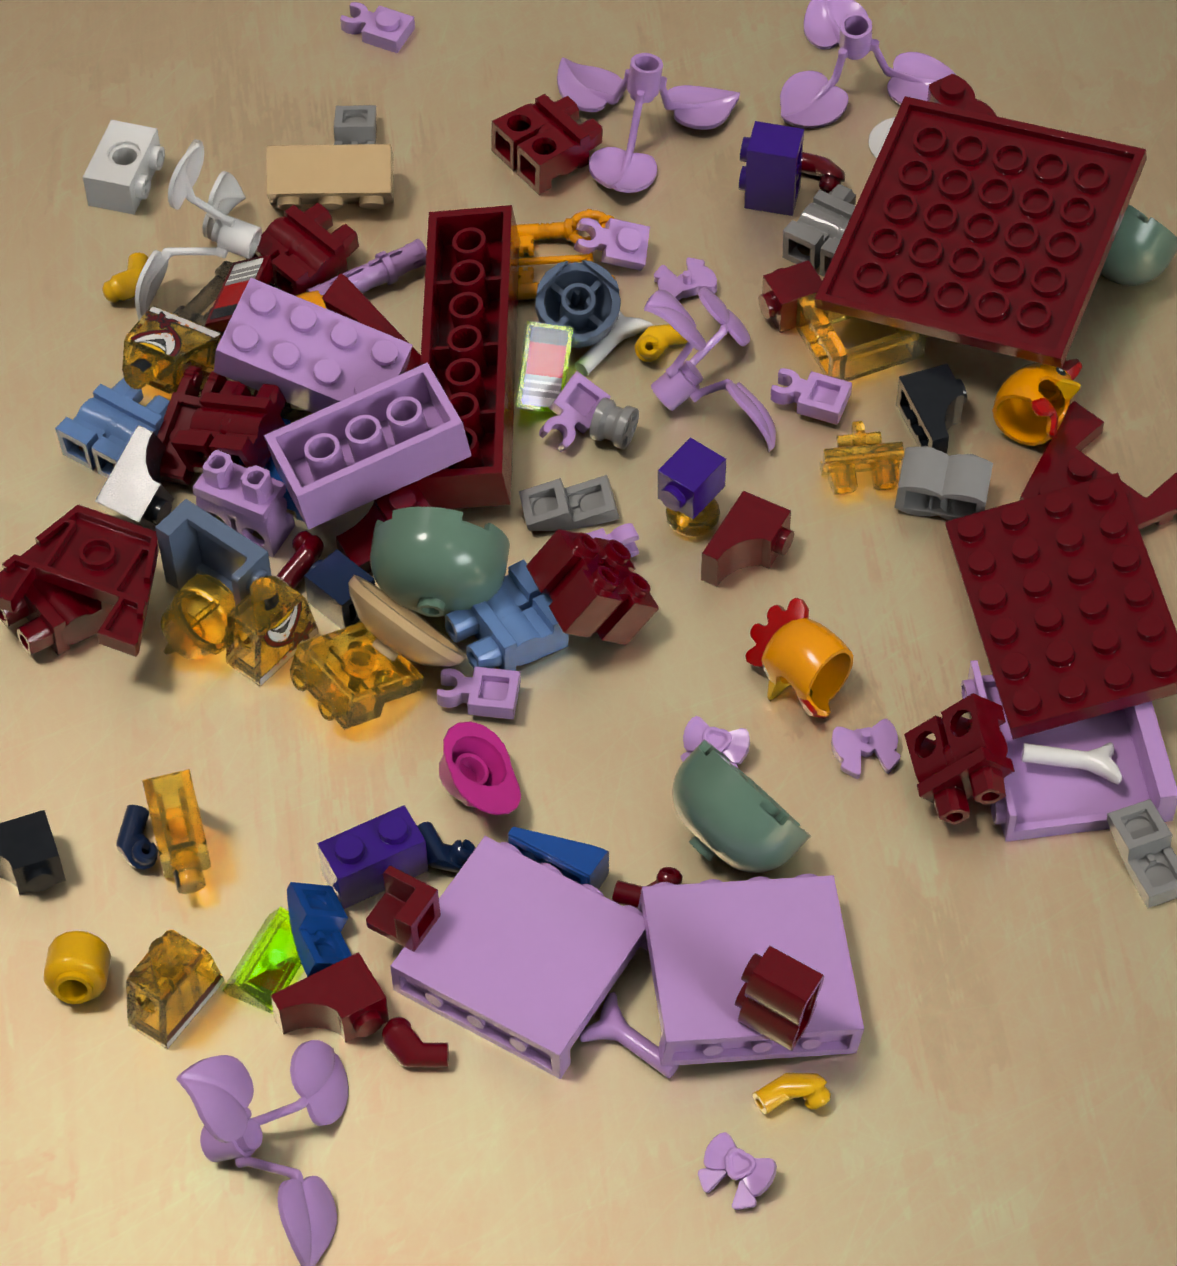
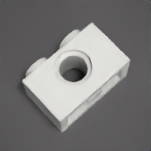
(123, 167)

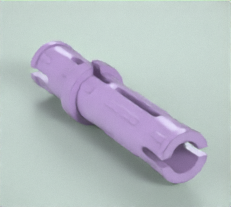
(382, 269)

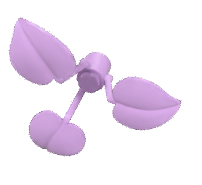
(595, 87)
(815, 102)
(683, 378)
(221, 1096)

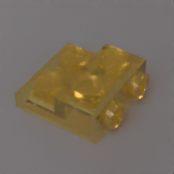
(351, 675)

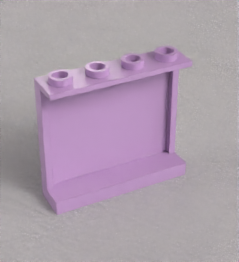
(1069, 800)
(705, 938)
(520, 954)

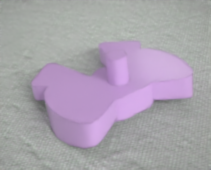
(689, 281)
(732, 744)
(851, 745)
(725, 1158)

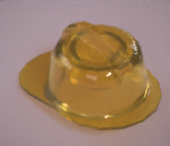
(197, 618)

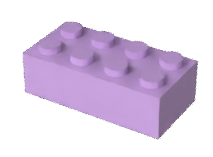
(304, 349)
(368, 445)

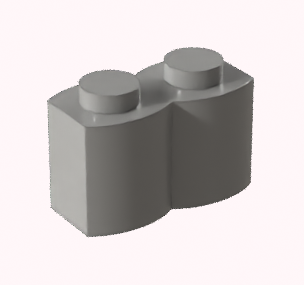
(942, 484)

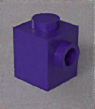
(691, 478)

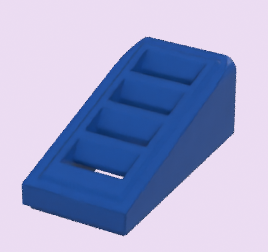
(573, 859)

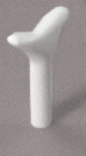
(623, 329)
(1095, 761)

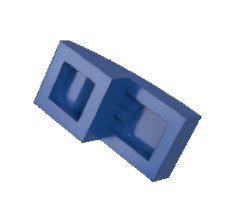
(317, 925)

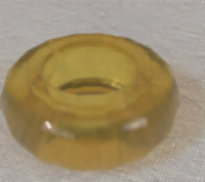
(699, 525)

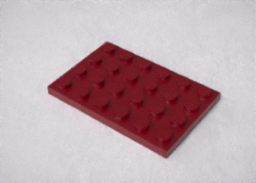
(1066, 605)

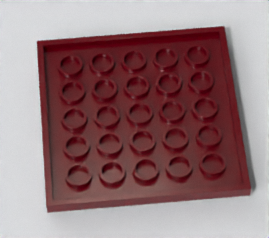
(982, 231)

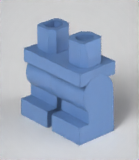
(107, 425)
(509, 627)

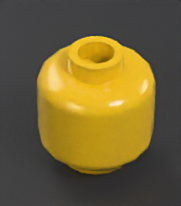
(77, 967)

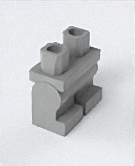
(820, 228)

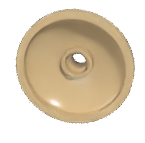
(400, 629)

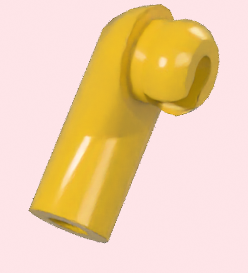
(123, 285)
(656, 341)
(792, 1085)

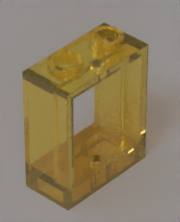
(852, 363)

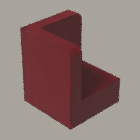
(405, 909)

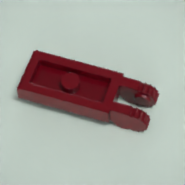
(179, 415)

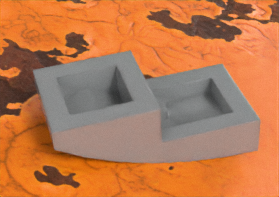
(355, 125)
(578, 506)
(1146, 851)

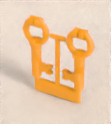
(556, 230)

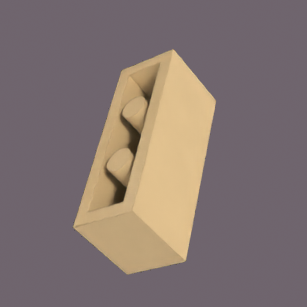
(330, 175)

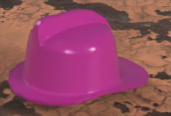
(478, 769)

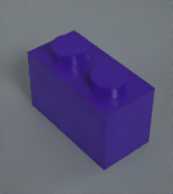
(772, 168)
(359, 856)

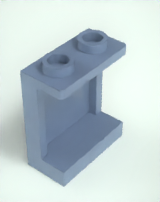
(201, 544)

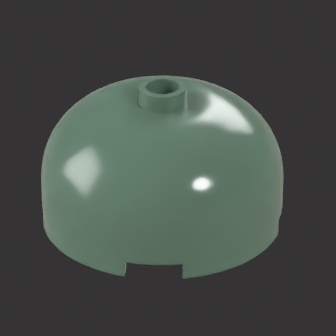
(1139, 250)
(437, 560)
(733, 814)

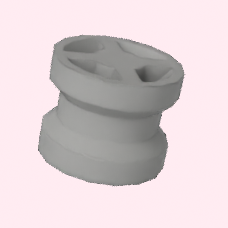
(614, 423)

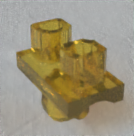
(860, 454)

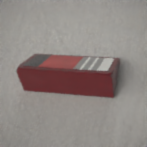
(234, 286)

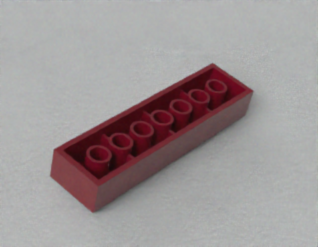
(472, 347)

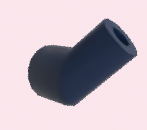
(131, 839)
(443, 855)

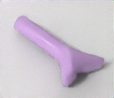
(614, 1027)

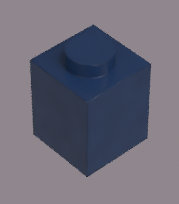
(329, 588)

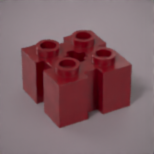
(592, 586)

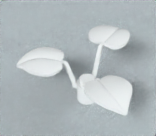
(228, 232)

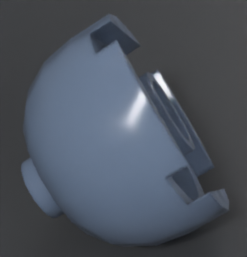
(580, 298)

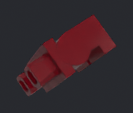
(544, 140)
(304, 249)
(232, 424)
(55, 617)
(963, 759)

